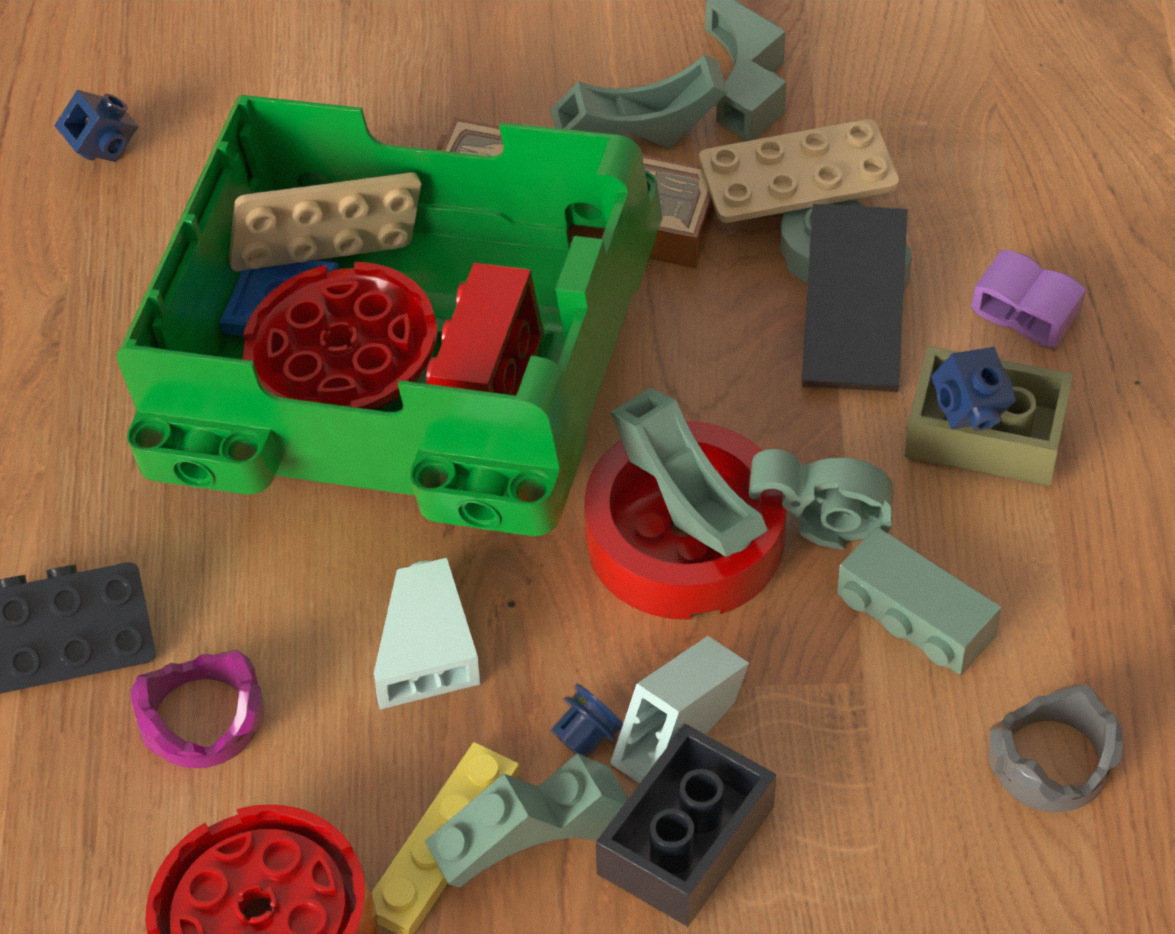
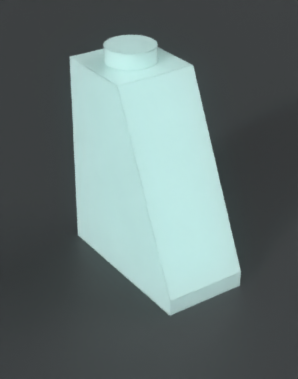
(424, 638)
(687, 690)

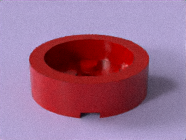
(668, 573)
(267, 854)

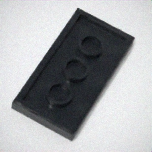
(855, 298)

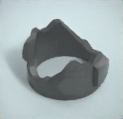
(1026, 778)

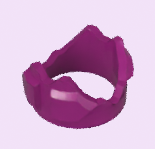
(228, 667)

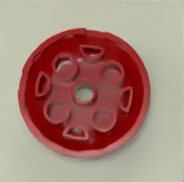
(342, 336)

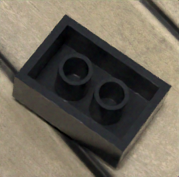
(685, 824)

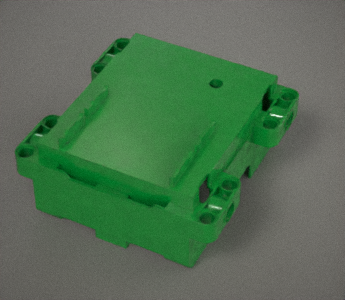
(458, 450)

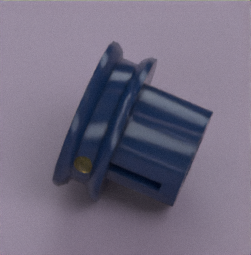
(586, 723)

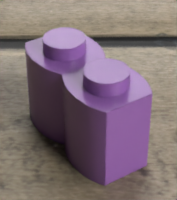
(1027, 298)

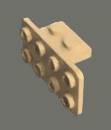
(798, 170)
(323, 221)

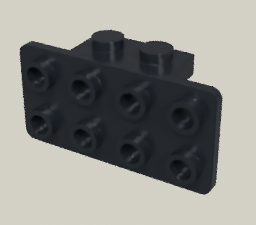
(72, 625)

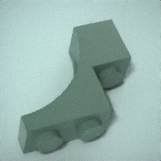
(757, 49)
(652, 111)
(692, 488)
(516, 815)

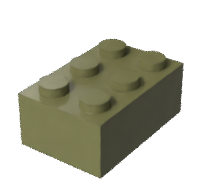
(1017, 447)

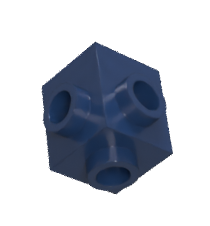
(96, 125)
(973, 389)

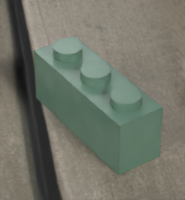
(918, 601)

